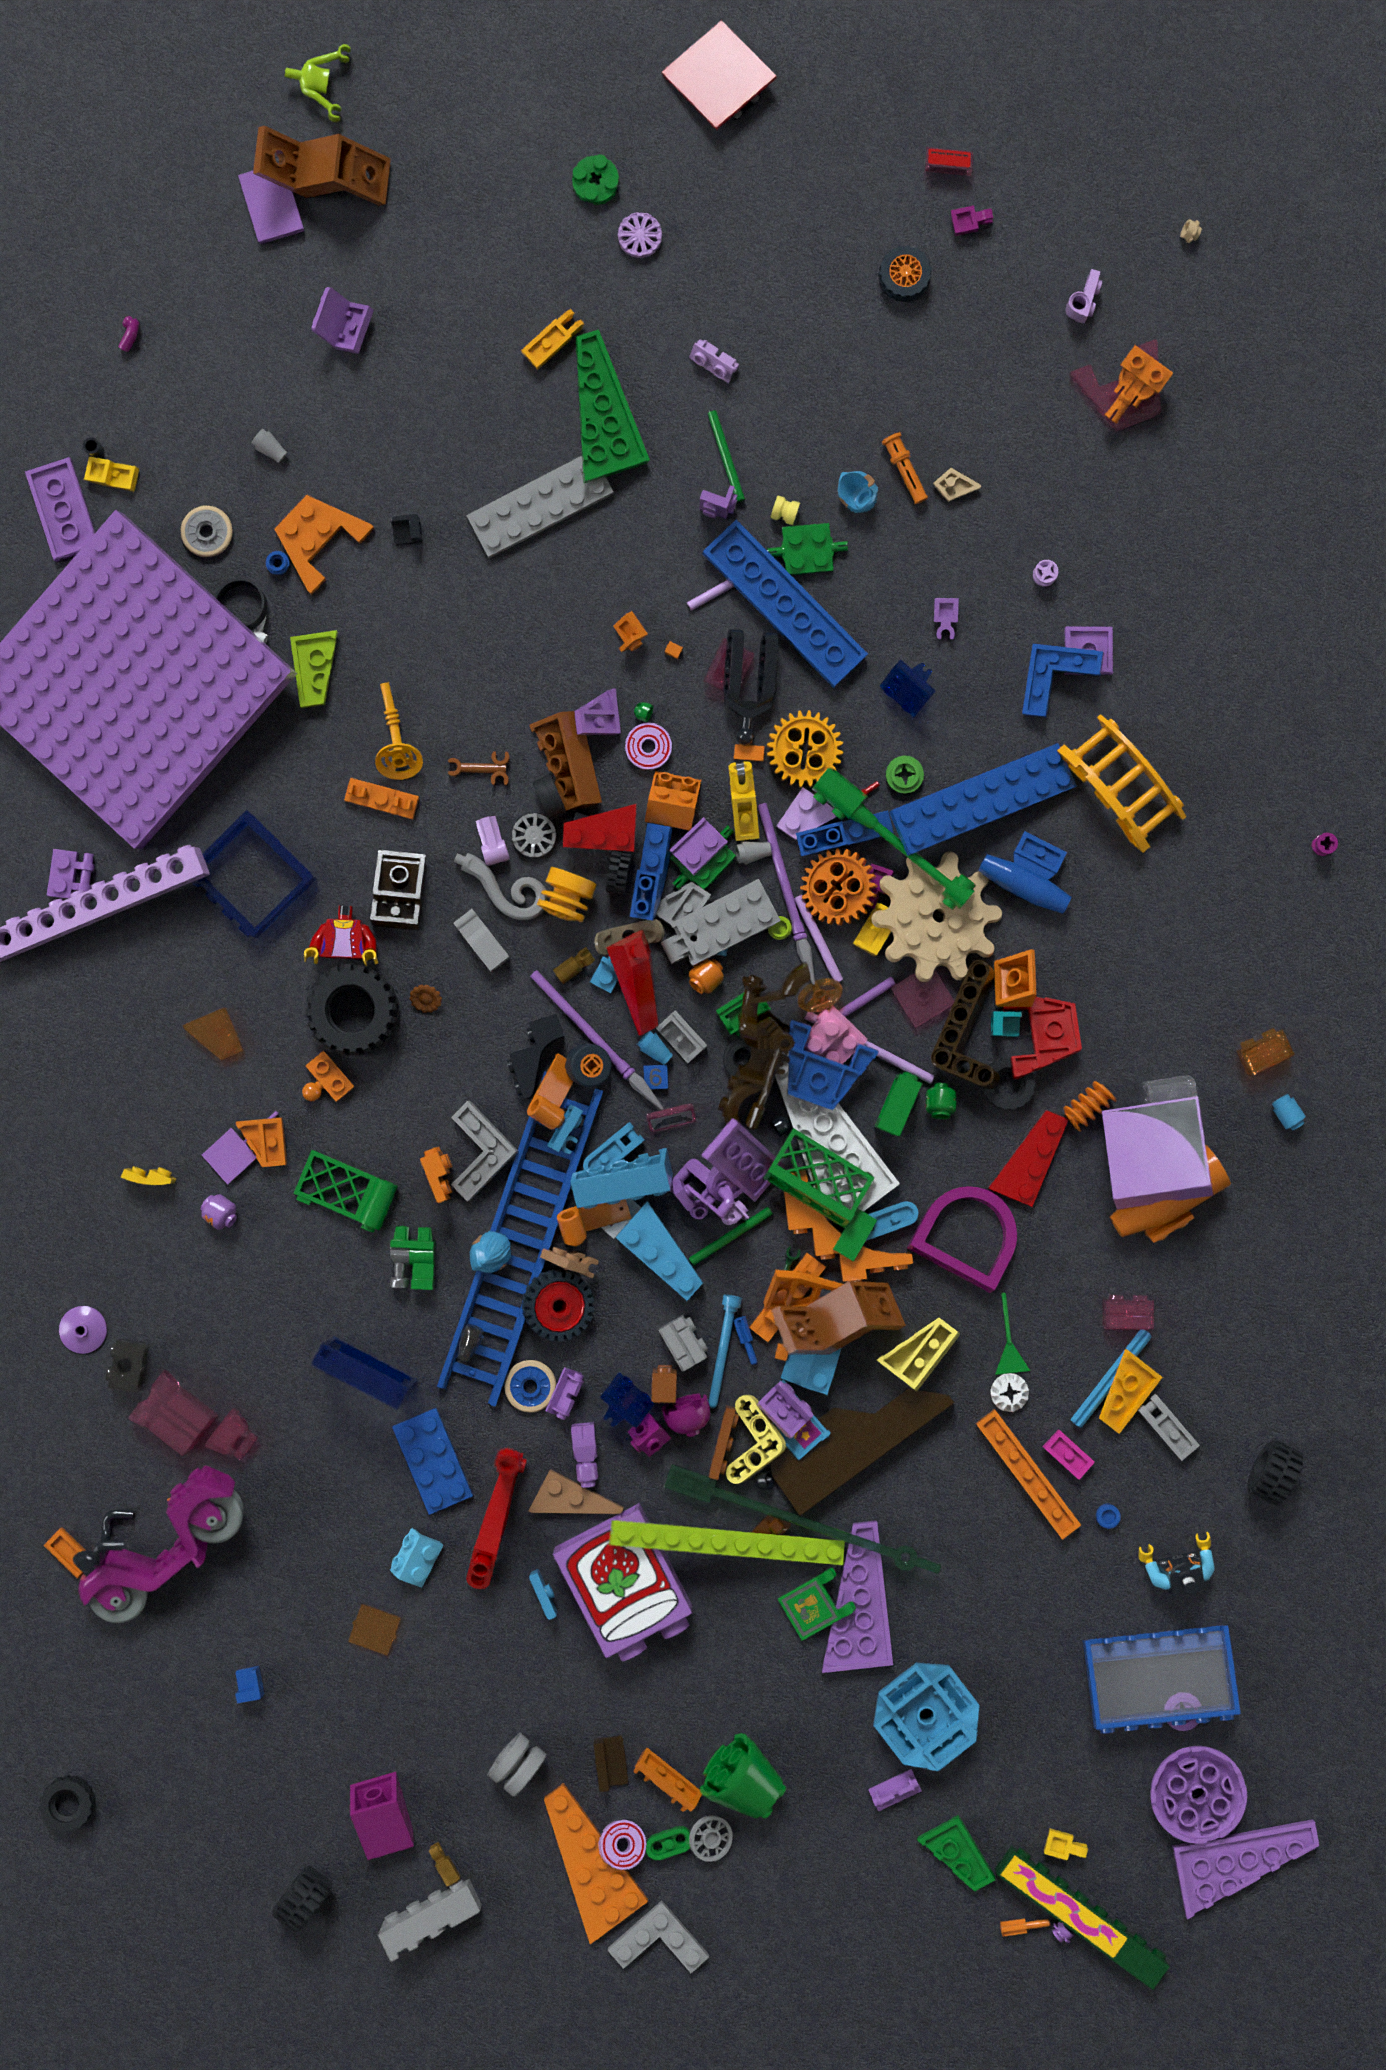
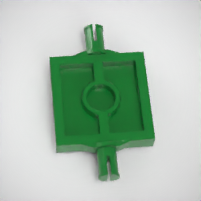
(807, 549)
(711, 870)

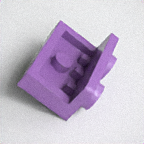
(715, 505)
(785, 1409)

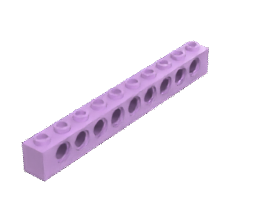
(193, 869)

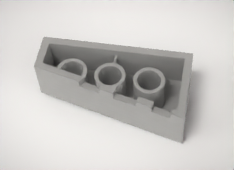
(428, 1917)

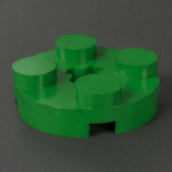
(590, 192)

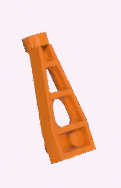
(784, 1286)

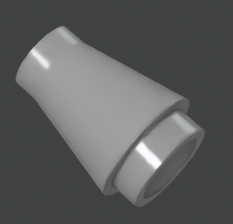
(268, 445)
(752, 851)

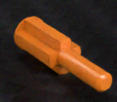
(1020, 1926)

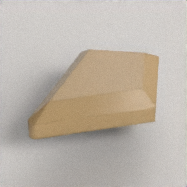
(954, 485)

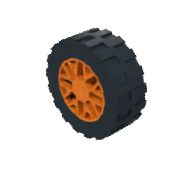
(905, 273)

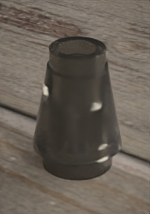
(470, 1339)

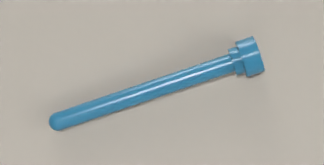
(731, 1305)

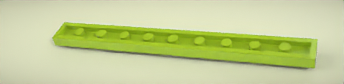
(726, 1542)

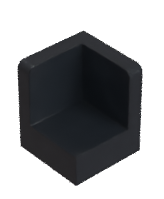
(406, 529)

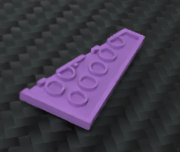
(863, 1636)

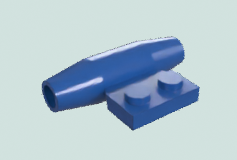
(1030, 873)

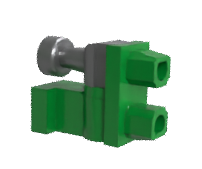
(413, 1252)

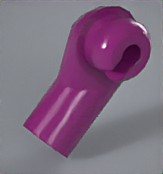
(131, 333)

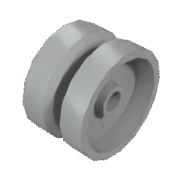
(514, 1762)

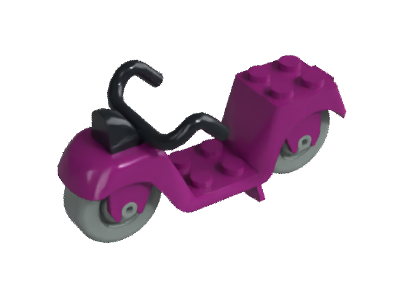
(119, 1580)

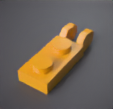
(551, 340)

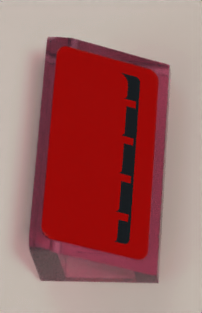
(948, 161)

